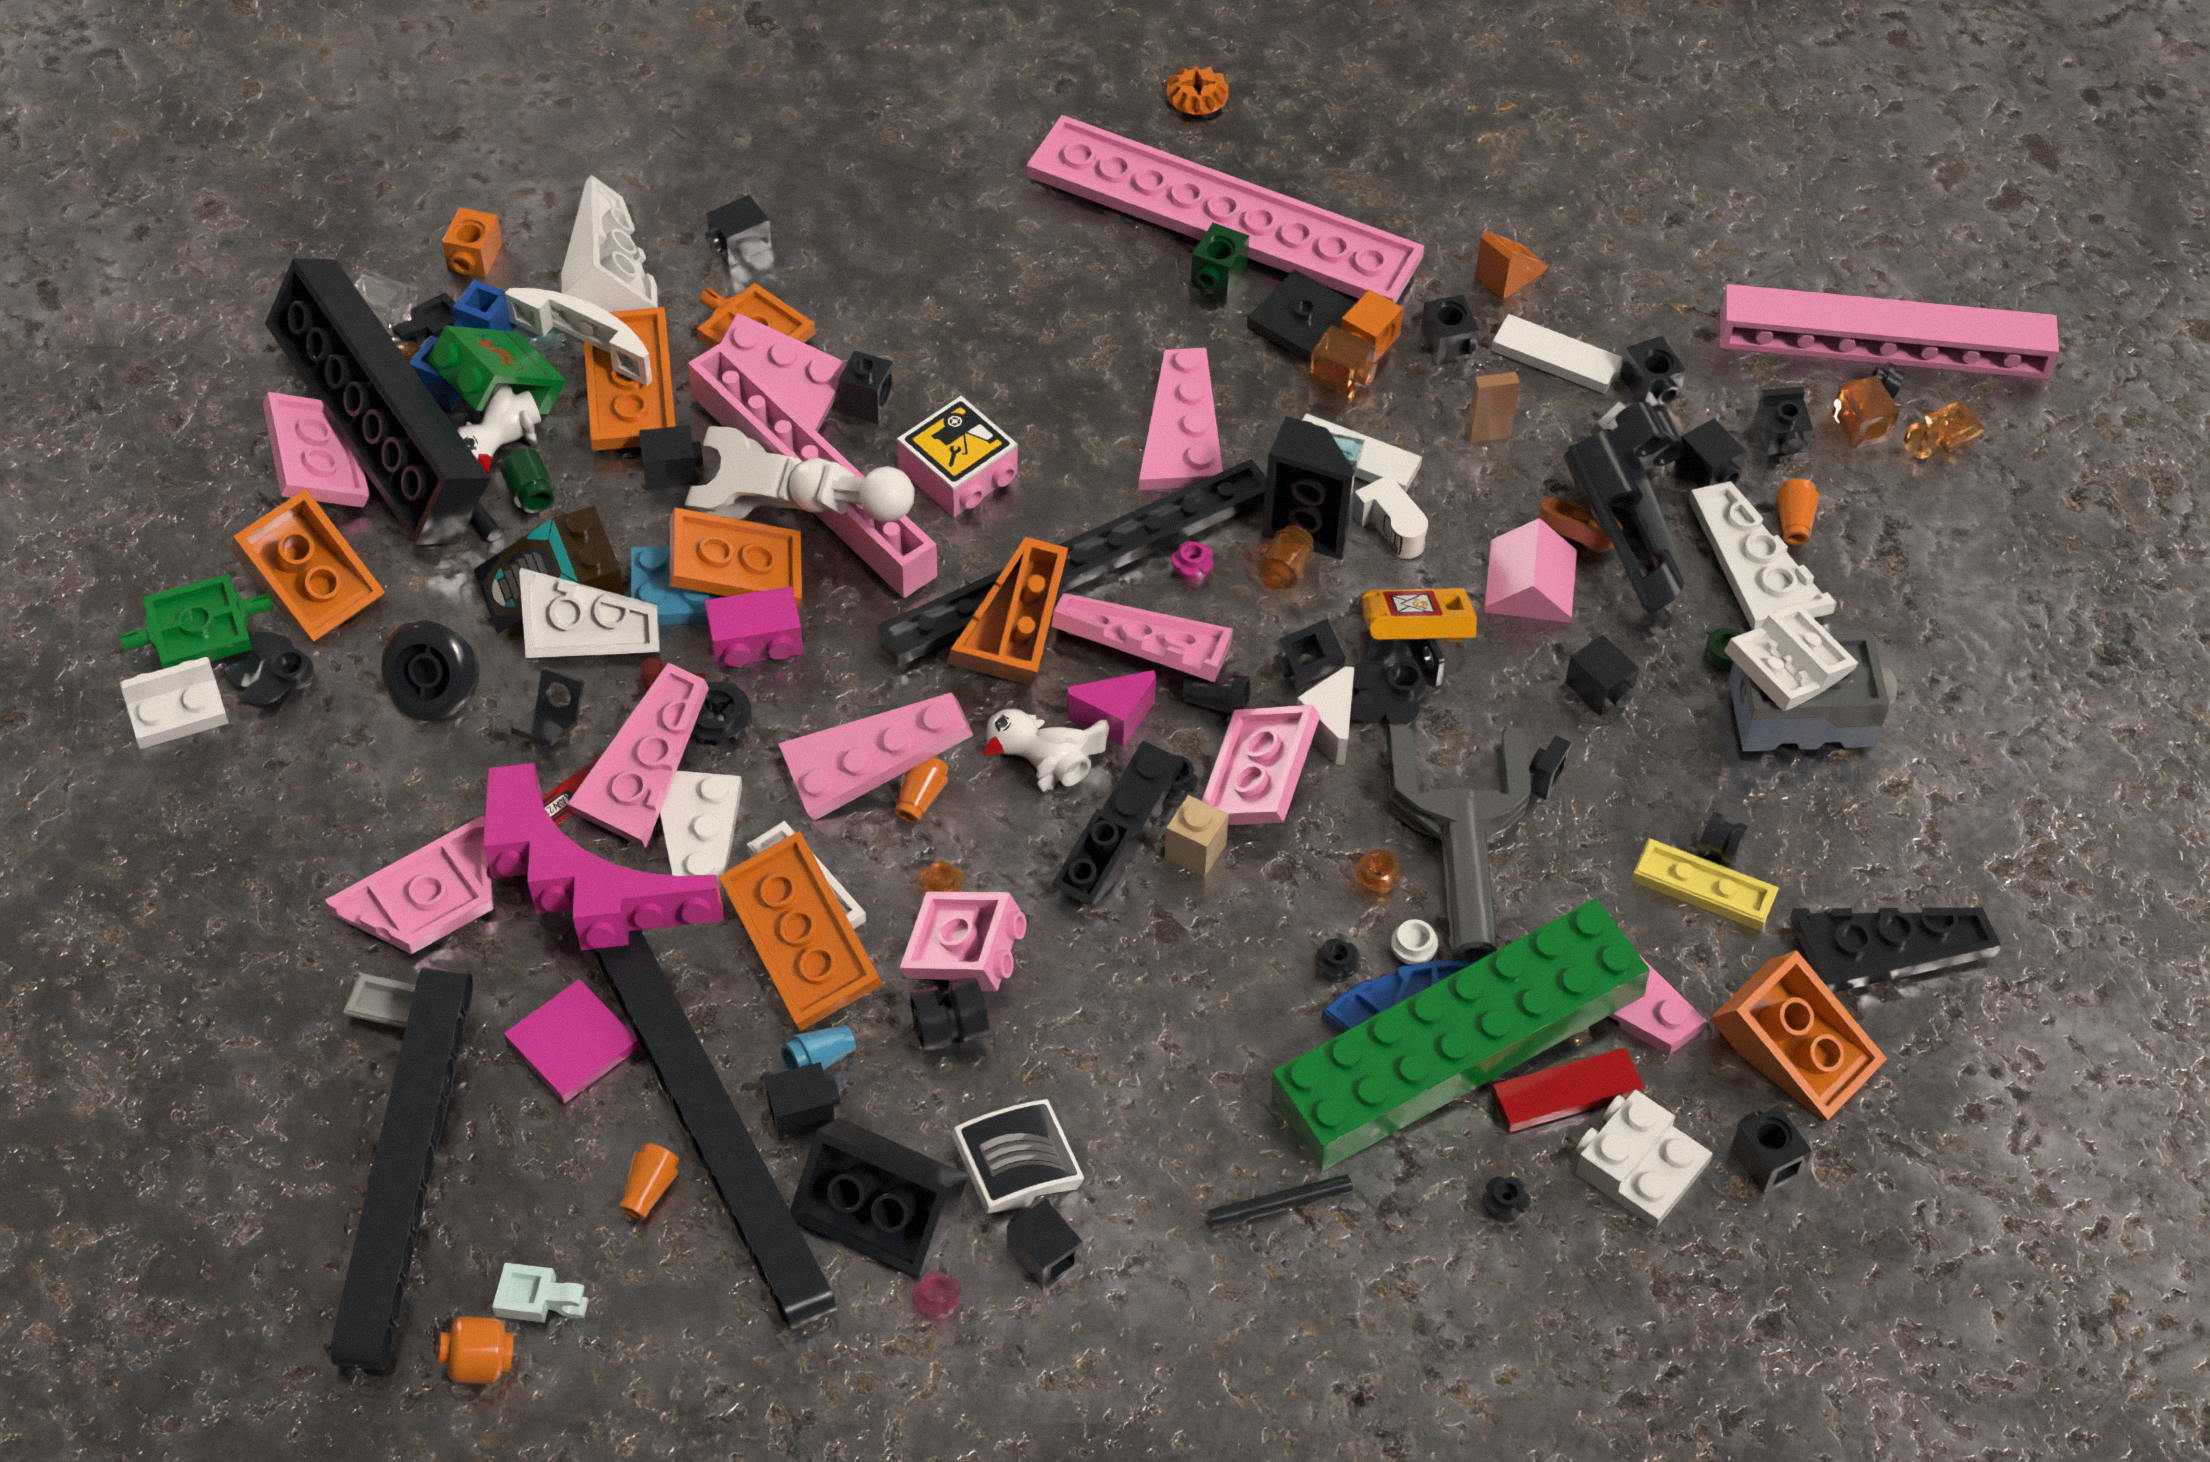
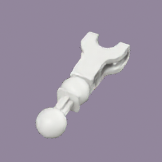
(758, 478)

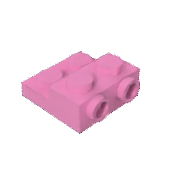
(964, 938)

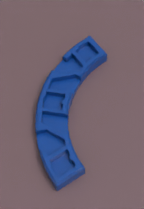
(1376, 996)

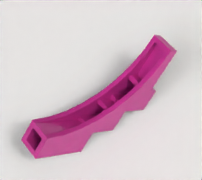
(565, 877)

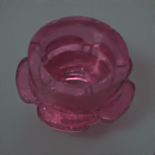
(937, 1307)

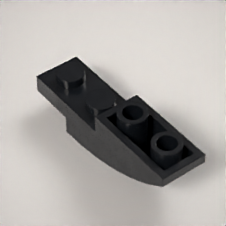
(1120, 826)

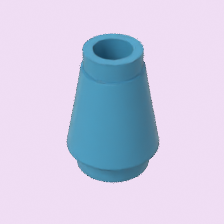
(818, 1046)

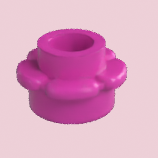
(1192, 569)

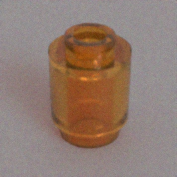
(1286, 557)

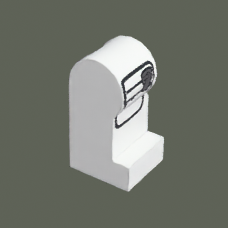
(1393, 515)

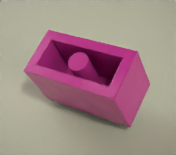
(754, 627)

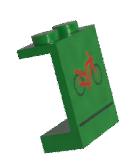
(482, 357)

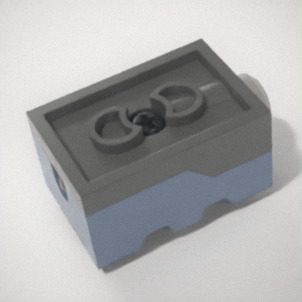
(1843, 713)

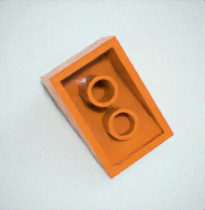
(306, 566)
(1799, 1035)

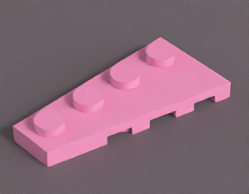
(1183, 426)
(865, 753)
(639, 765)

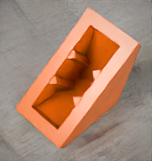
(1506, 264)

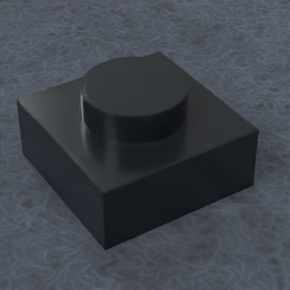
(1549, 766)

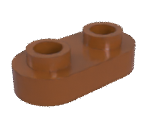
(1574, 522)

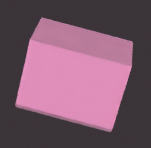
(1531, 574)

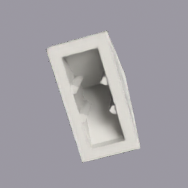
(1333, 704)

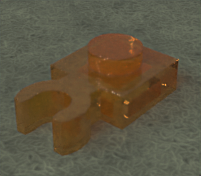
(1948, 427)

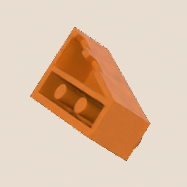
(1015, 616)

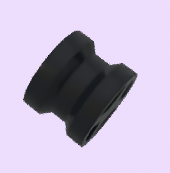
(1722, 839)

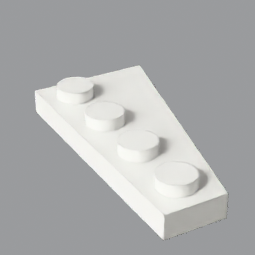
(1752, 558)

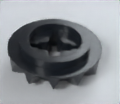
(735, 709)

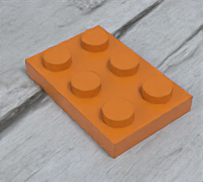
(732, 555)

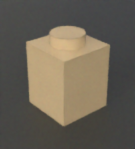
(1196, 836)

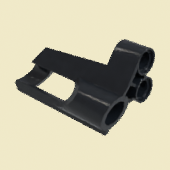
(1612, 473)

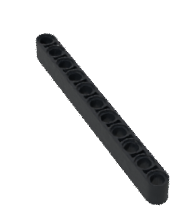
(717, 1133)

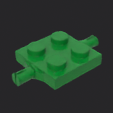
(197, 622)

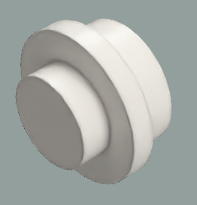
(1414, 942)

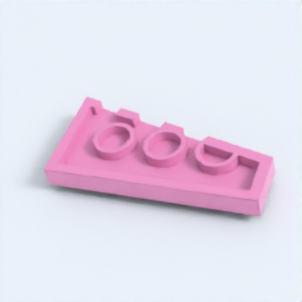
(1159, 637)

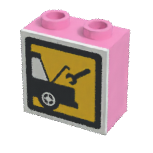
(957, 456)

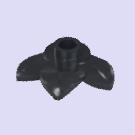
(268, 673)
(1382, 695)

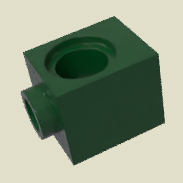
(1219, 258)

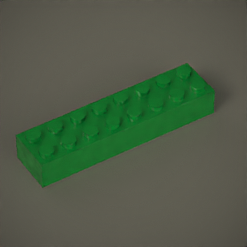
(1459, 1033)

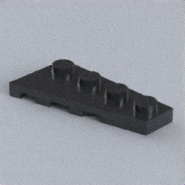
(1877, 947)

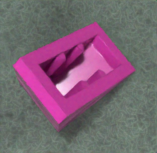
(1118, 700)

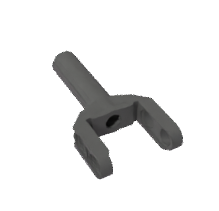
(1464, 824)

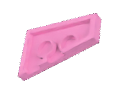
(791, 368)

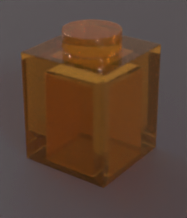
(1343, 362)
(1865, 411)

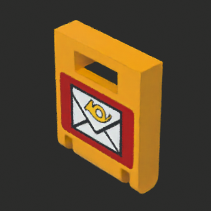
(1419, 614)

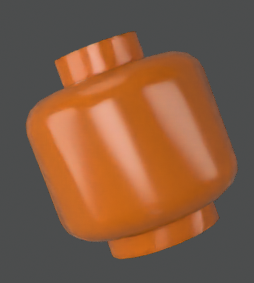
(476, 1350)

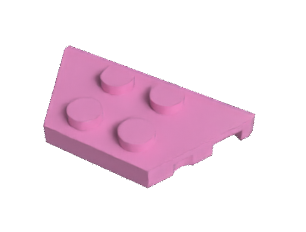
(423, 892)

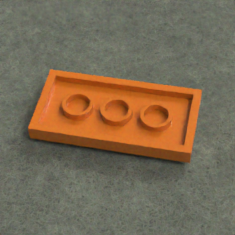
(621, 404)
(800, 930)

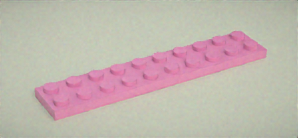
(1192, 197)

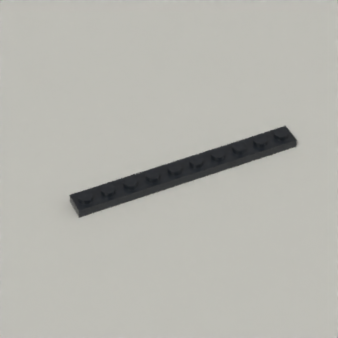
(1087, 555)

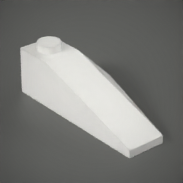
(602, 258)

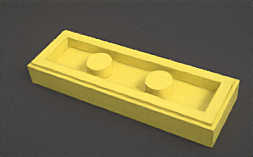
(1705, 884)

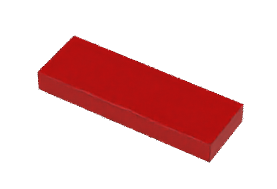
(1566, 1089)

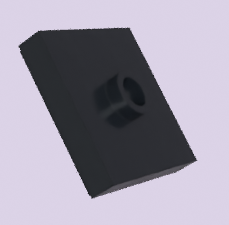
(1299, 314)

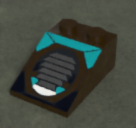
(563, 547)

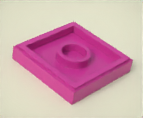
(571, 1041)

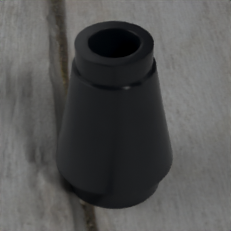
(1225, 694)

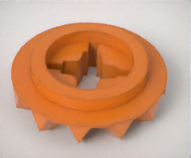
(1185, 98)

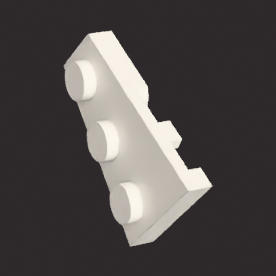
(583, 620)
(700, 822)

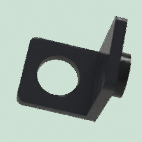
(1397, 649)
(549, 720)

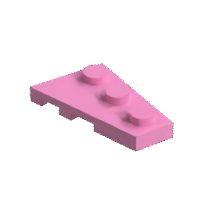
(1660, 1016)

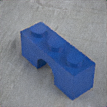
(478, 307)

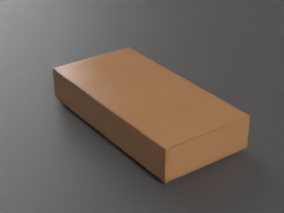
(1493, 407)

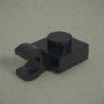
(427, 320)

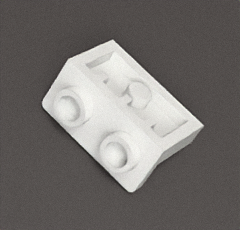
(173, 702)

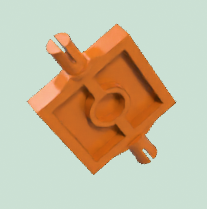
(757, 305)

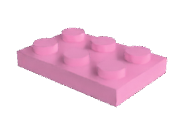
(312, 452)
(1261, 763)

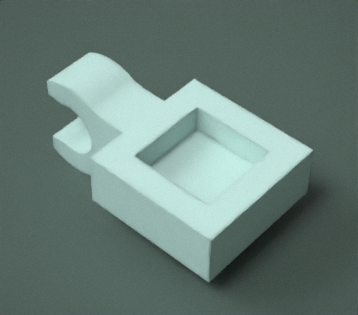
(530, 1291)

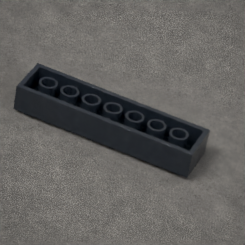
(377, 402)

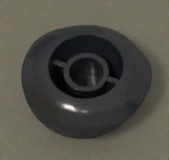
(429, 670)

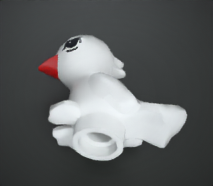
(504, 421)
(1053, 751)

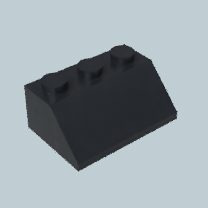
(1308, 486)
(877, 1195)

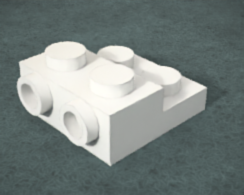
(1641, 1158)

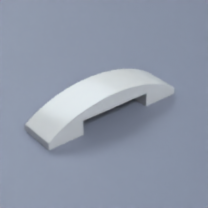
(544, 309)

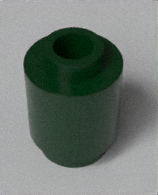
(528, 480)

